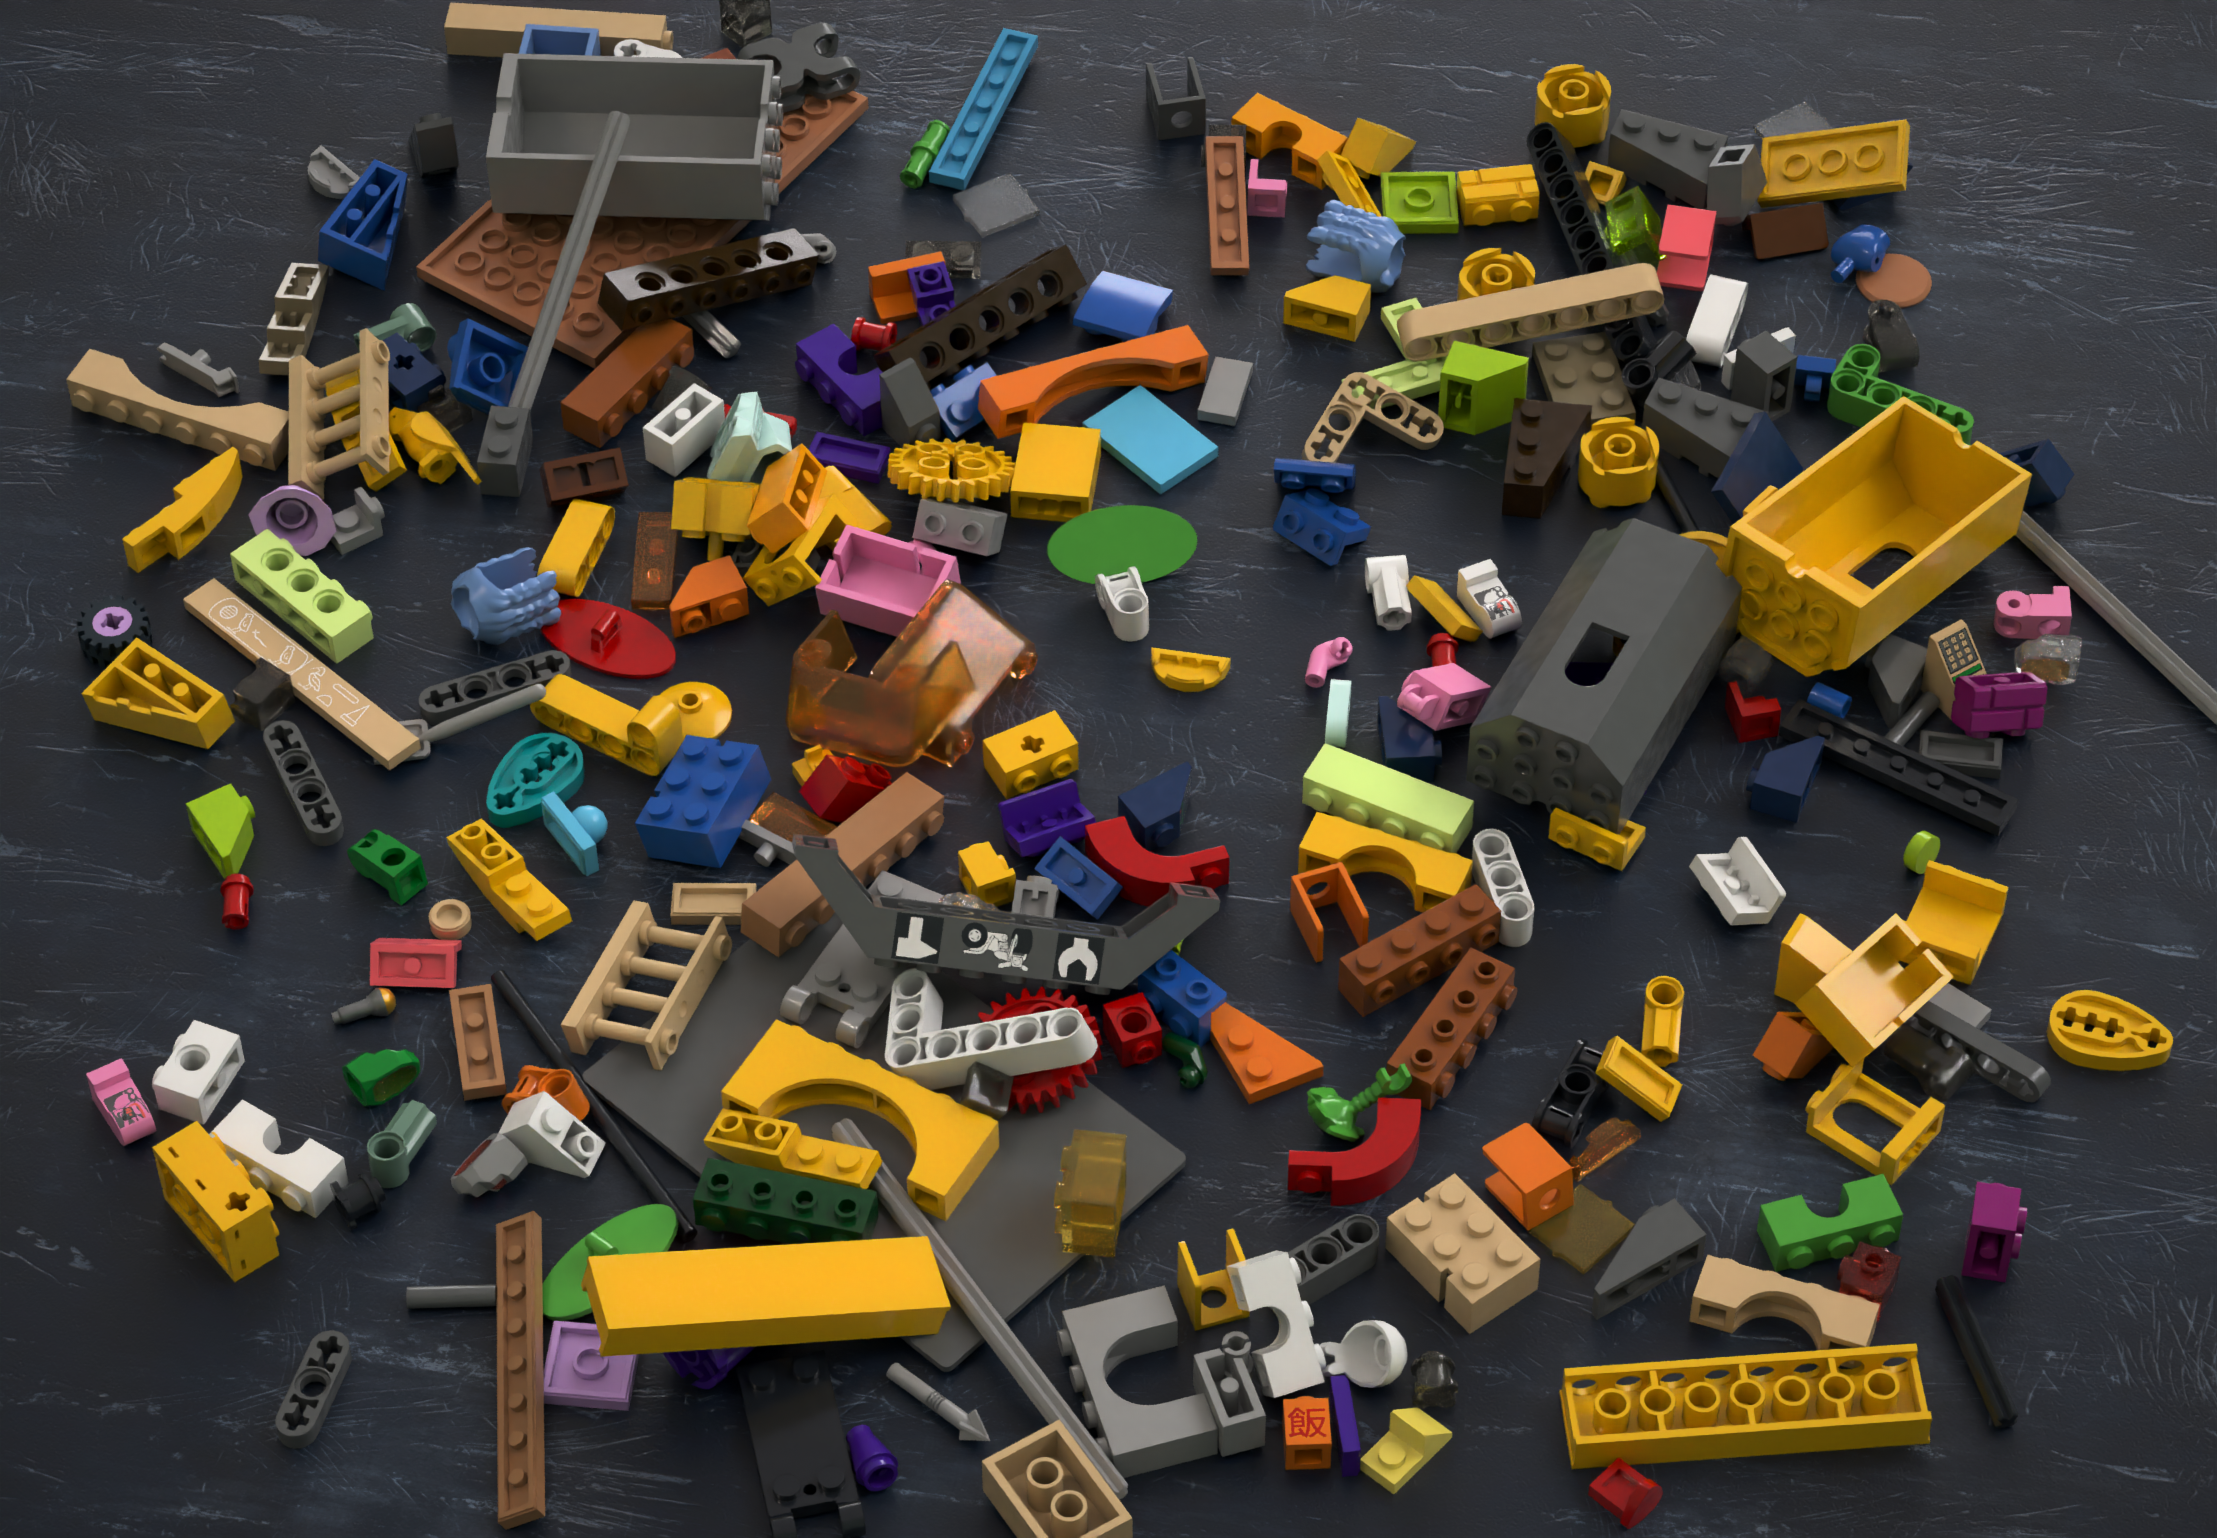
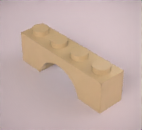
(1737, 1293)

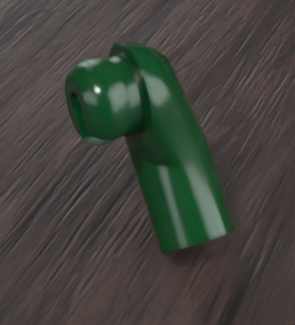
(1191, 1056)

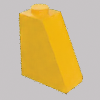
(1806, 958)

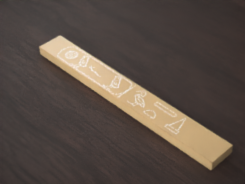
(310, 678)

